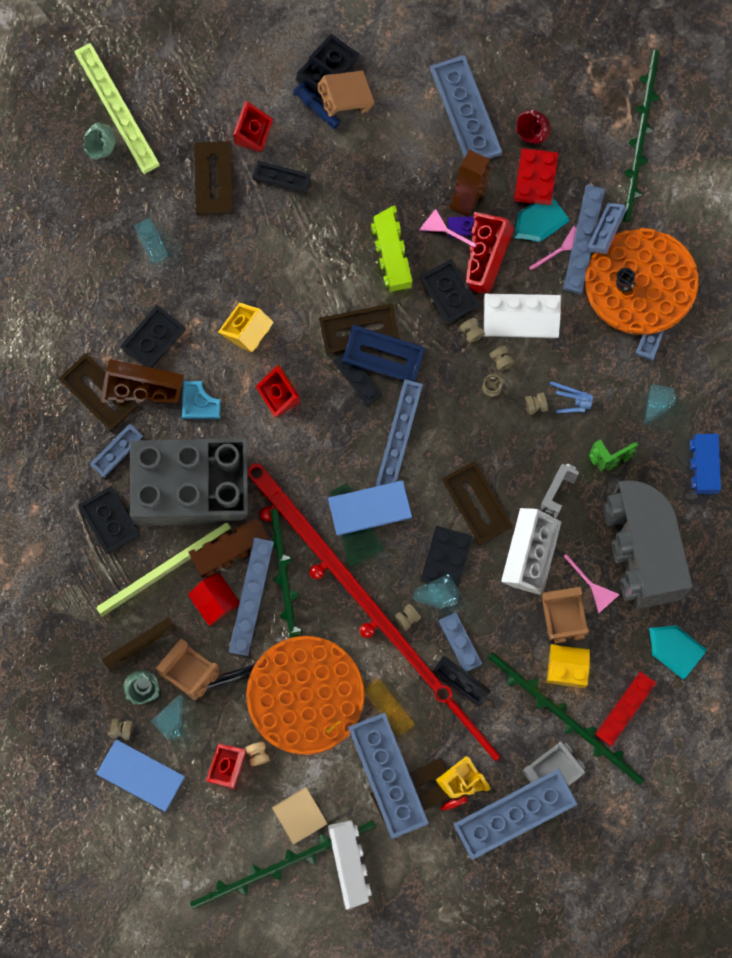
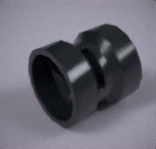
(622, 283)

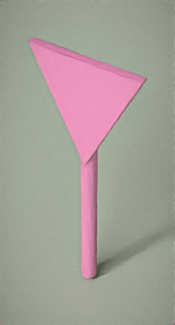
(435, 223)
(567, 245)
(602, 596)

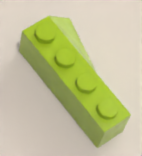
(392, 250)

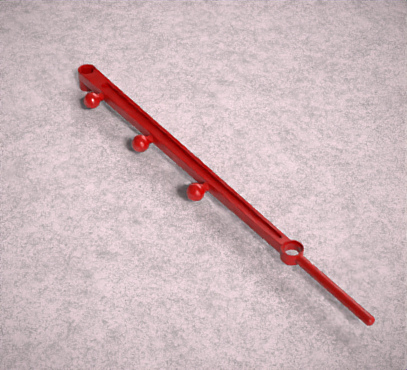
(336, 567)

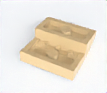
(299, 815)

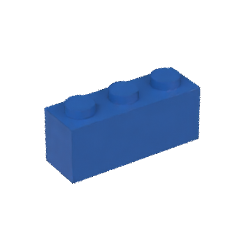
(705, 464)

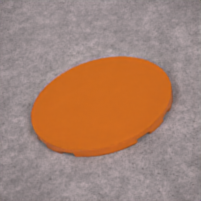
(662, 288)
(303, 690)

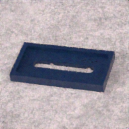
(361, 336)

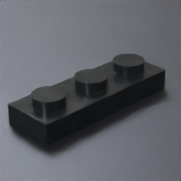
(281, 177)
(358, 381)
(461, 681)

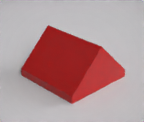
(252, 128)
(278, 392)
(213, 598)
(226, 766)

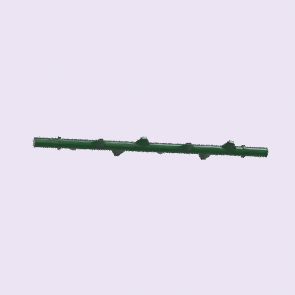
(644, 128)
(282, 577)
(570, 724)
(274, 870)

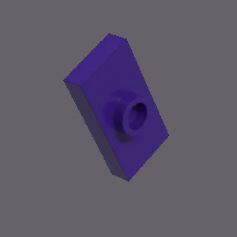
(461, 225)

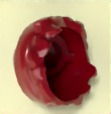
(533, 127)

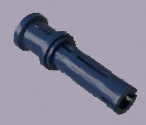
(310, 100)

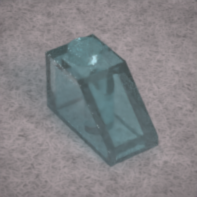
(150, 240)
(658, 402)
(438, 593)
(170, 719)

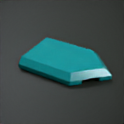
(539, 221)
(676, 649)

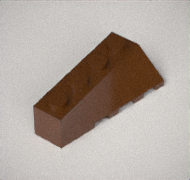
(140, 383)
(227, 549)

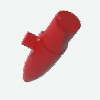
(454, 803)

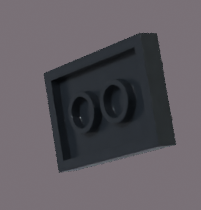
(449, 291)
(153, 337)
(109, 520)
(446, 555)

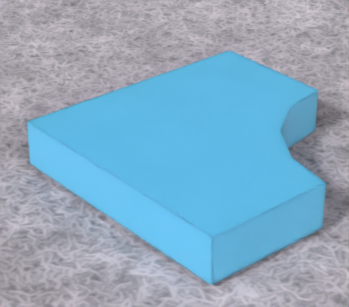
(197, 403)

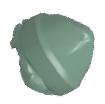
(99, 141)
(141, 687)

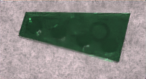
(359, 544)

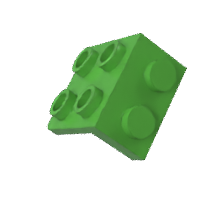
(604, 460)

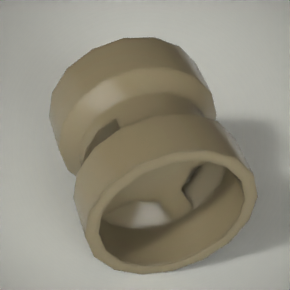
(472, 330)
(502, 358)
(492, 385)
(533, 404)
(407, 616)
(121, 729)

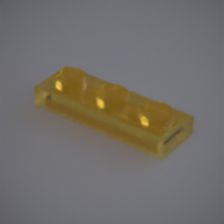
(387, 704)

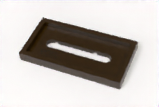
(224, 202)
(331, 324)
(72, 381)
(497, 516)
(139, 644)
(421, 776)

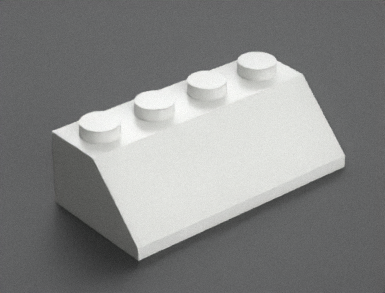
(521, 315)
(531, 551)
(348, 864)

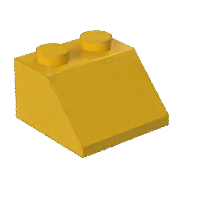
(246, 327)
(568, 666)

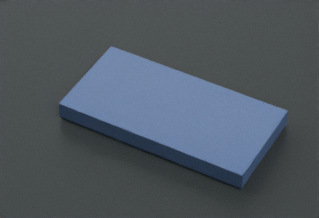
(369, 508)
(140, 775)

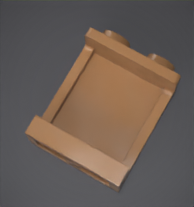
(345, 92)
(564, 615)
(188, 670)

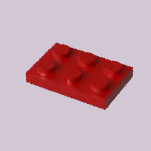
(536, 176)

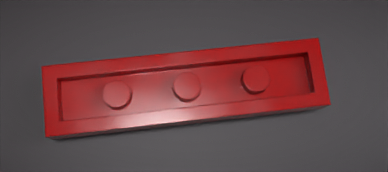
(625, 709)

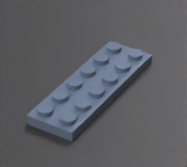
(465, 107)
(388, 775)
(515, 814)

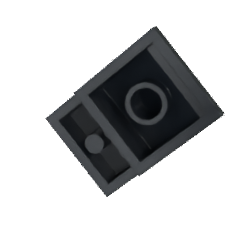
(329, 58)

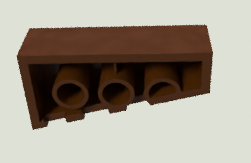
(471, 183)

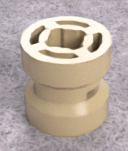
(256, 749)

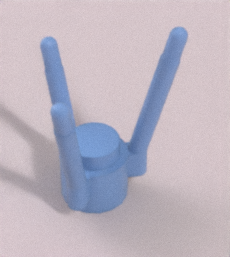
(583, 400)

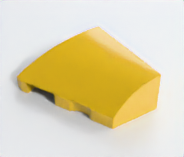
(462, 779)

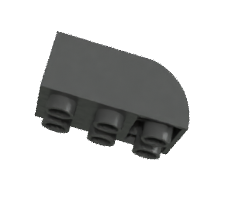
(188, 482)
(647, 544)

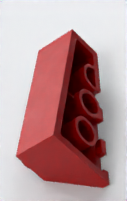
(491, 239)

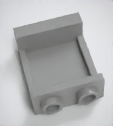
(565, 472)
(556, 758)

